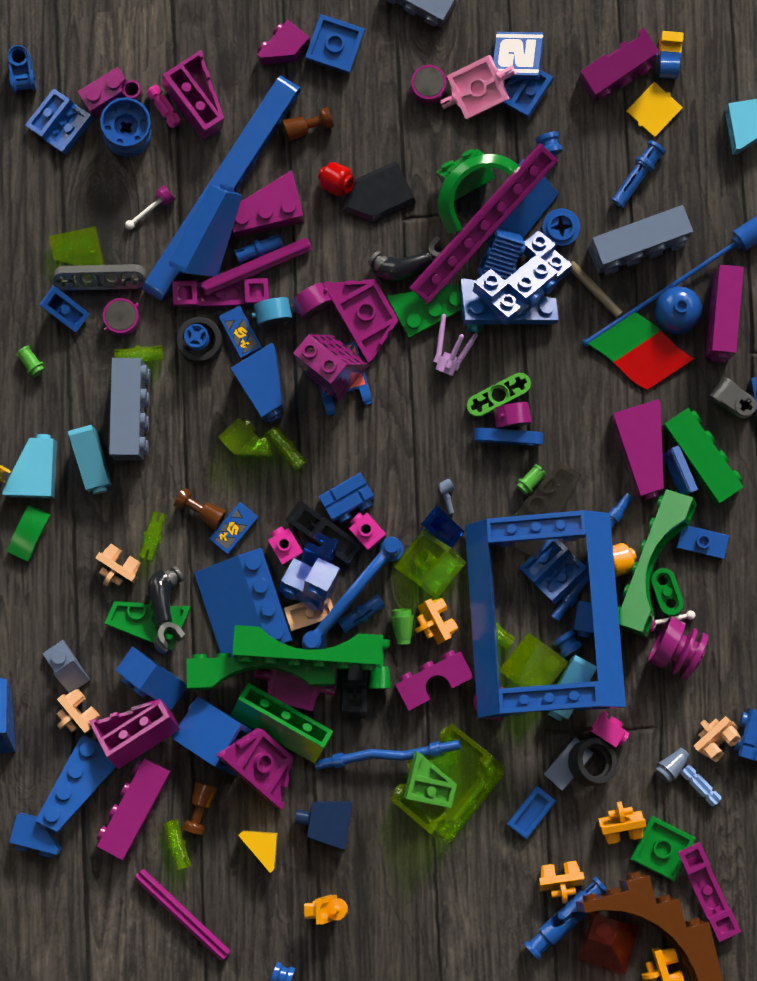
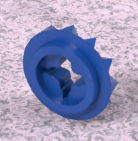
(568, 219)

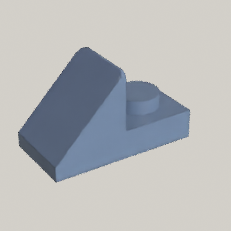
(66, 666)

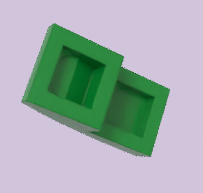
(28, 533)

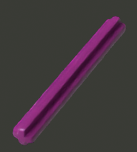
(256, 266)
(182, 914)

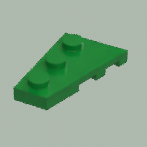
(419, 316)
(138, 620)

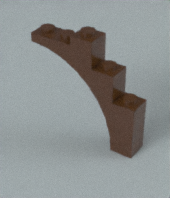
(691, 940)

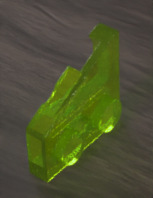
(77, 247)

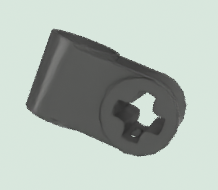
(731, 396)

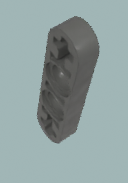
(99, 281)

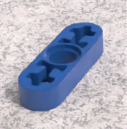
(506, 436)

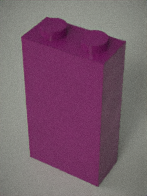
(724, 313)

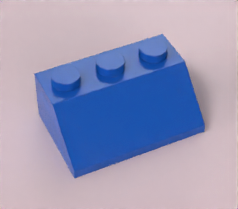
(530, 208)

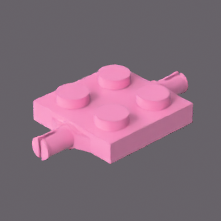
(478, 87)

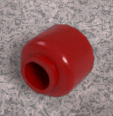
(336, 179)

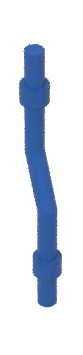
(570, 599)
(340, 759)

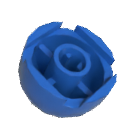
(678, 310)

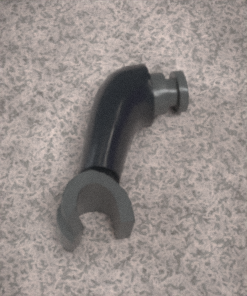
(399, 269)
(159, 591)

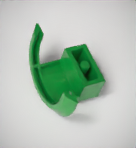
(465, 176)

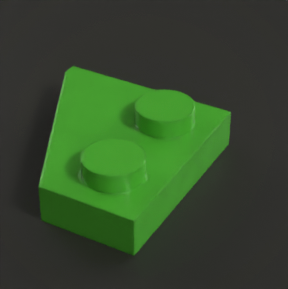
(428, 783)

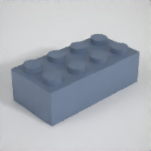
(640, 240)
(127, 409)

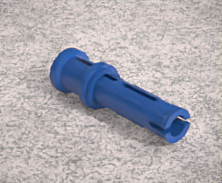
(644, 165)

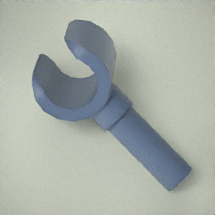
(445, 487)

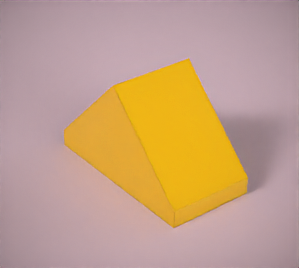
(263, 846)

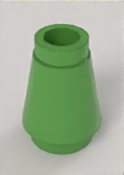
(402, 625)

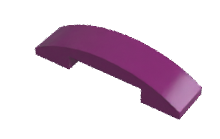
(238, 294)
(708, 892)

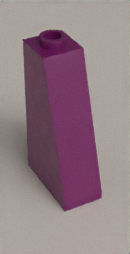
(641, 444)

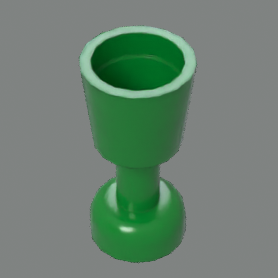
(381, 677)

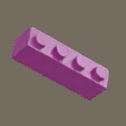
(133, 809)

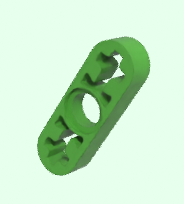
(500, 385)

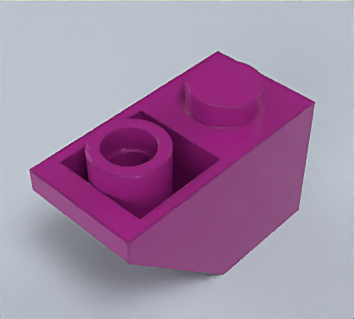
(284, 46)

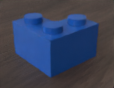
(310, 584)
(150, 678)

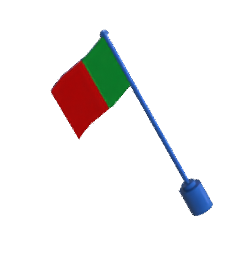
(642, 347)

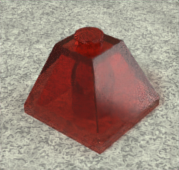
(608, 942)

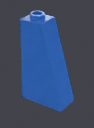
(208, 233)

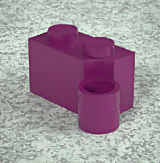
(107, 89)

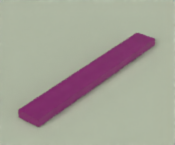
(484, 223)

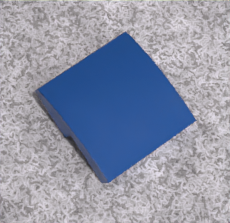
(59, 121)
(554, 570)

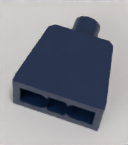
(327, 821)

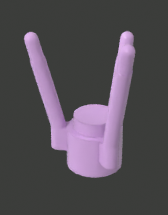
(450, 362)

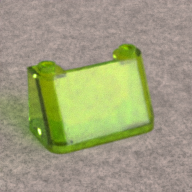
(475, 778)

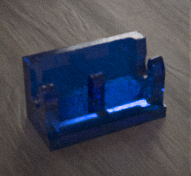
(325, 552)

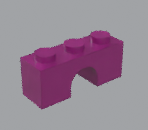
(452, 668)

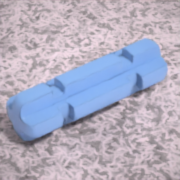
(700, 785)

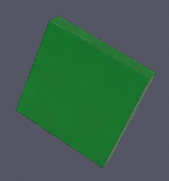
(660, 847)

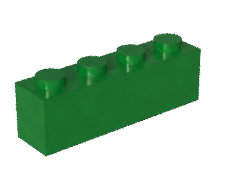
(702, 456)
(282, 723)

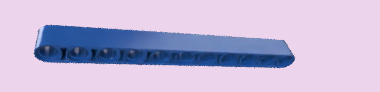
(231, 172)

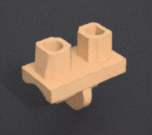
(109, 558)
(70, 704)
(714, 735)

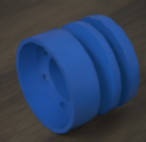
(126, 114)

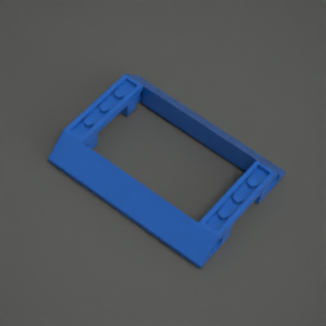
(582, 696)

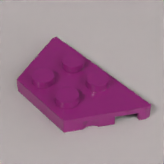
(364, 313)
(260, 764)

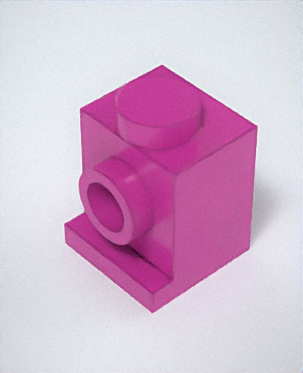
(373, 537)
(292, 551)
(609, 730)

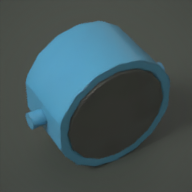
(272, 311)

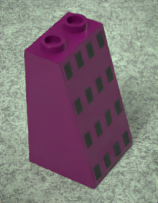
(329, 363)

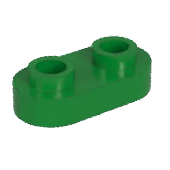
(667, 591)

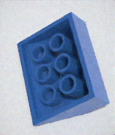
(244, 595)

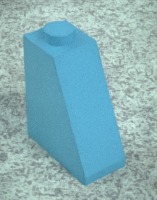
(742, 124)
(90, 459)
(35, 470)
(576, 671)

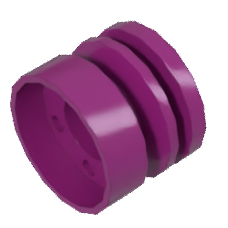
(678, 648)

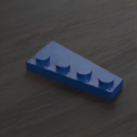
(477, 311)
(77, 783)

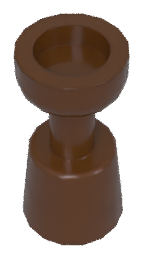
(298, 127)
(208, 513)
(202, 798)

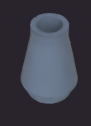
(671, 766)

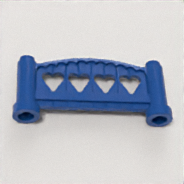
(390, 551)

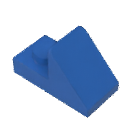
(64, 309)

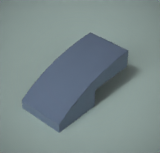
(559, 769)

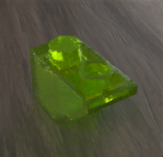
(243, 442)

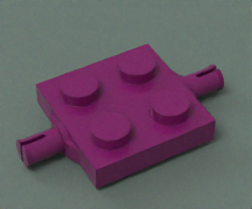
(292, 689)

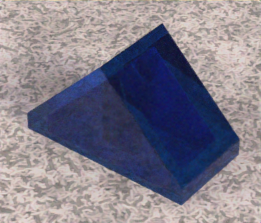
(442, 527)

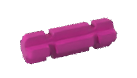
(164, 106)

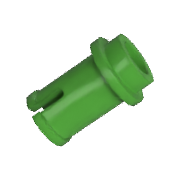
(30, 361)
(530, 480)

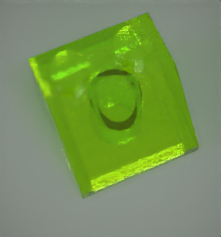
(430, 564)
(533, 663)

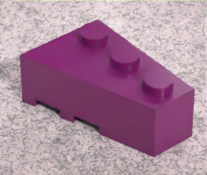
(619, 66)
(194, 95)
(269, 208)
(135, 731)

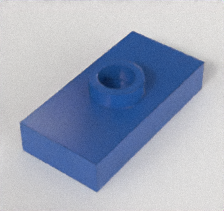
(703, 542)

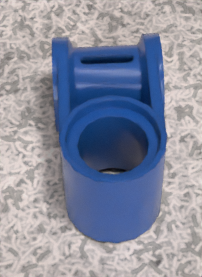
(21, 74)

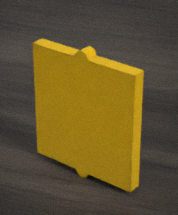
(654, 109)

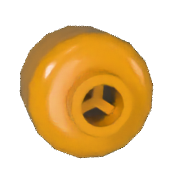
(623, 559)

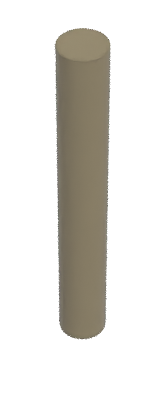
(595, 290)

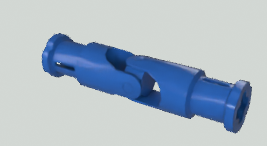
(550, 932)

